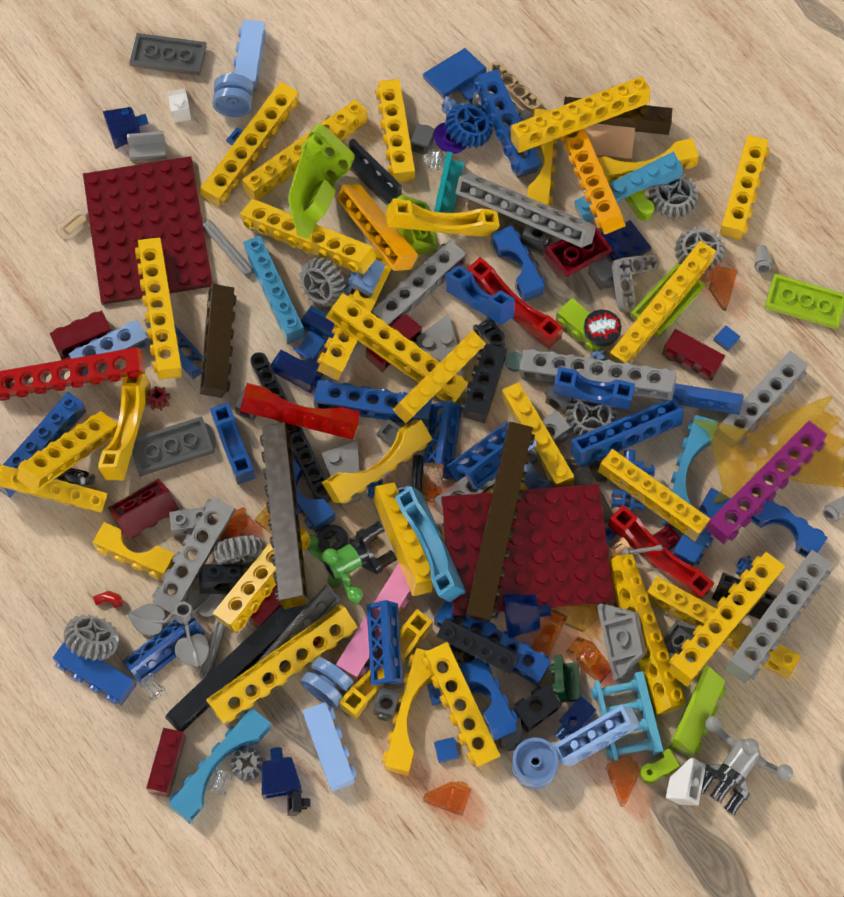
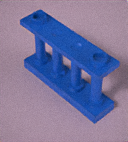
(482, 459)

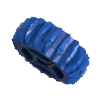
(467, 129)

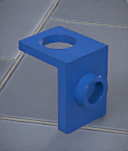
(310, 346)

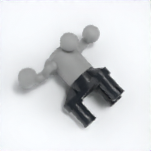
(737, 767)

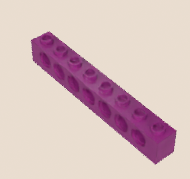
(808, 435)

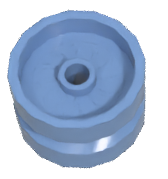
(233, 95)
(326, 682)
(537, 775)

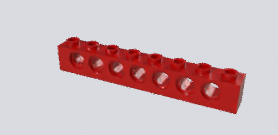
(134, 367)

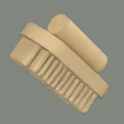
(73, 224)

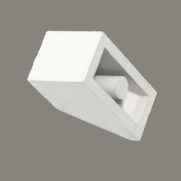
(179, 105)
(686, 783)

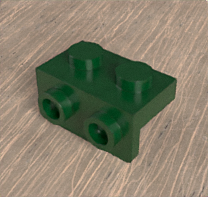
(566, 679)

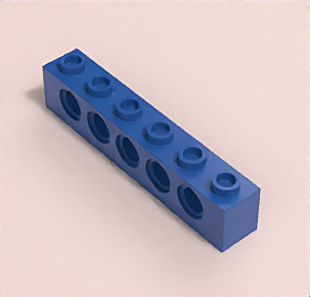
(500, 98)
(380, 410)
(51, 428)
(626, 432)
(532, 673)

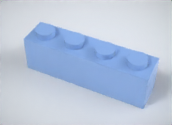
(250, 50)
(328, 746)

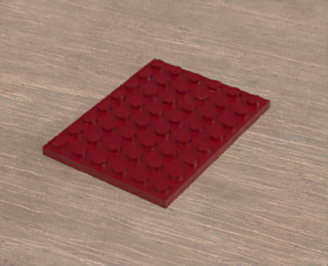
(146, 204)
(554, 547)

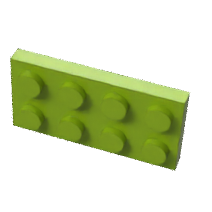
(693, 293)
(805, 301)

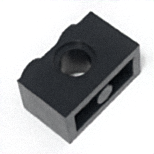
(219, 578)
(531, 718)

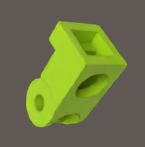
(640, 205)
(653, 772)

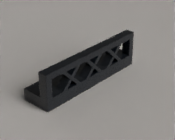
(373, 174)
(758, 610)

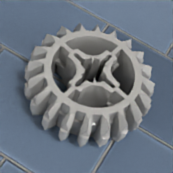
(679, 203)
(697, 235)
(320, 271)
(585, 410)
(238, 551)
(91, 637)

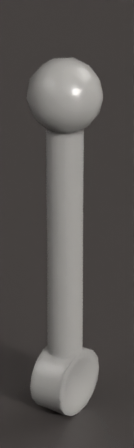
(656, 548)

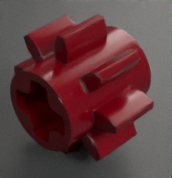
(154, 394)

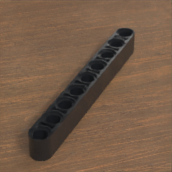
(296, 434)
(234, 665)

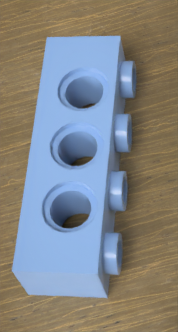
(114, 338)
(596, 735)

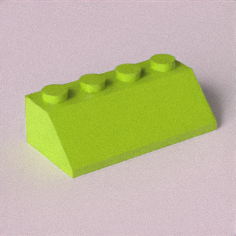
(700, 707)

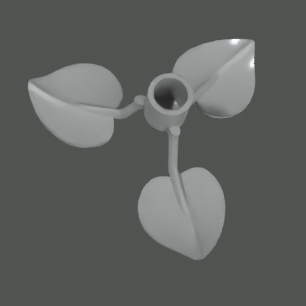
(189, 650)

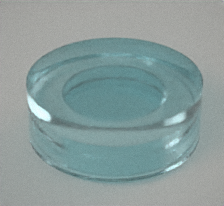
(513, 361)

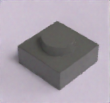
(388, 432)

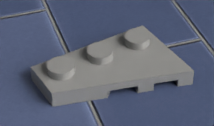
(343, 460)

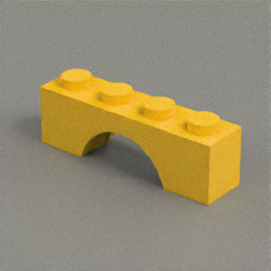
(111, 542)

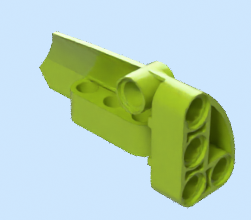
(314, 181)

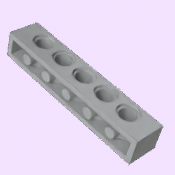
(429, 283)
(789, 364)
(224, 513)

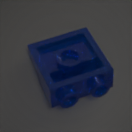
(626, 242)

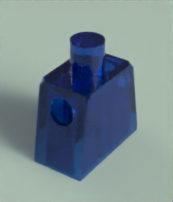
(123, 122)
(523, 613)
(580, 711)
(279, 775)

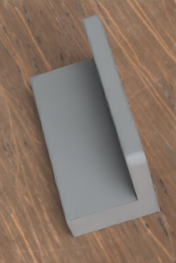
(147, 146)

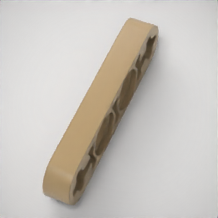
(515, 86)

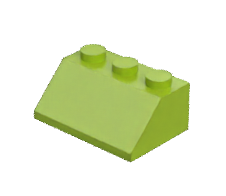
(421, 241)

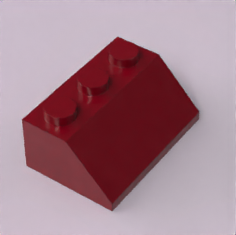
(569, 258)
(143, 508)

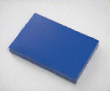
(454, 72)

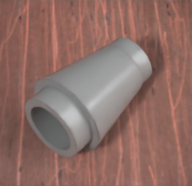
(762, 259)
(834, 510)

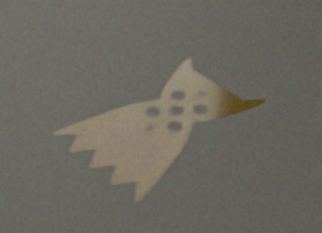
(824, 468)

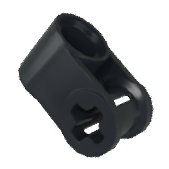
(489, 332)

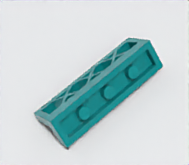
(447, 195)

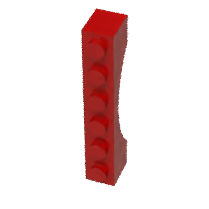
(539, 325)
(333, 421)
(683, 575)

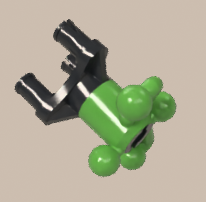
(350, 557)

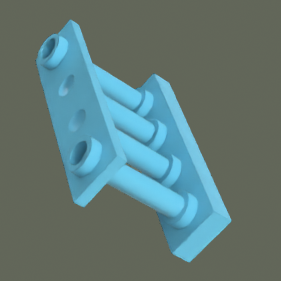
(642, 704)

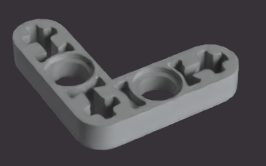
(626, 275)

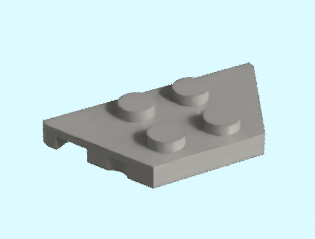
(439, 341)
(622, 638)

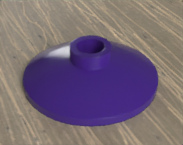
(444, 142)

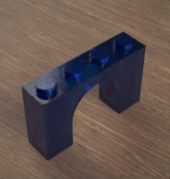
(304, 372)

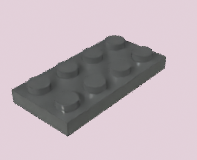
(168, 54)
(171, 446)

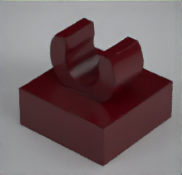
(667, 537)

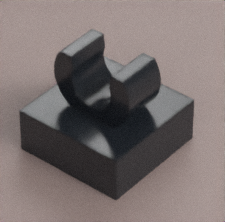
(296, 804)

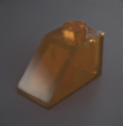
(721, 284)
(432, 481)
(549, 632)
(623, 776)
(450, 797)

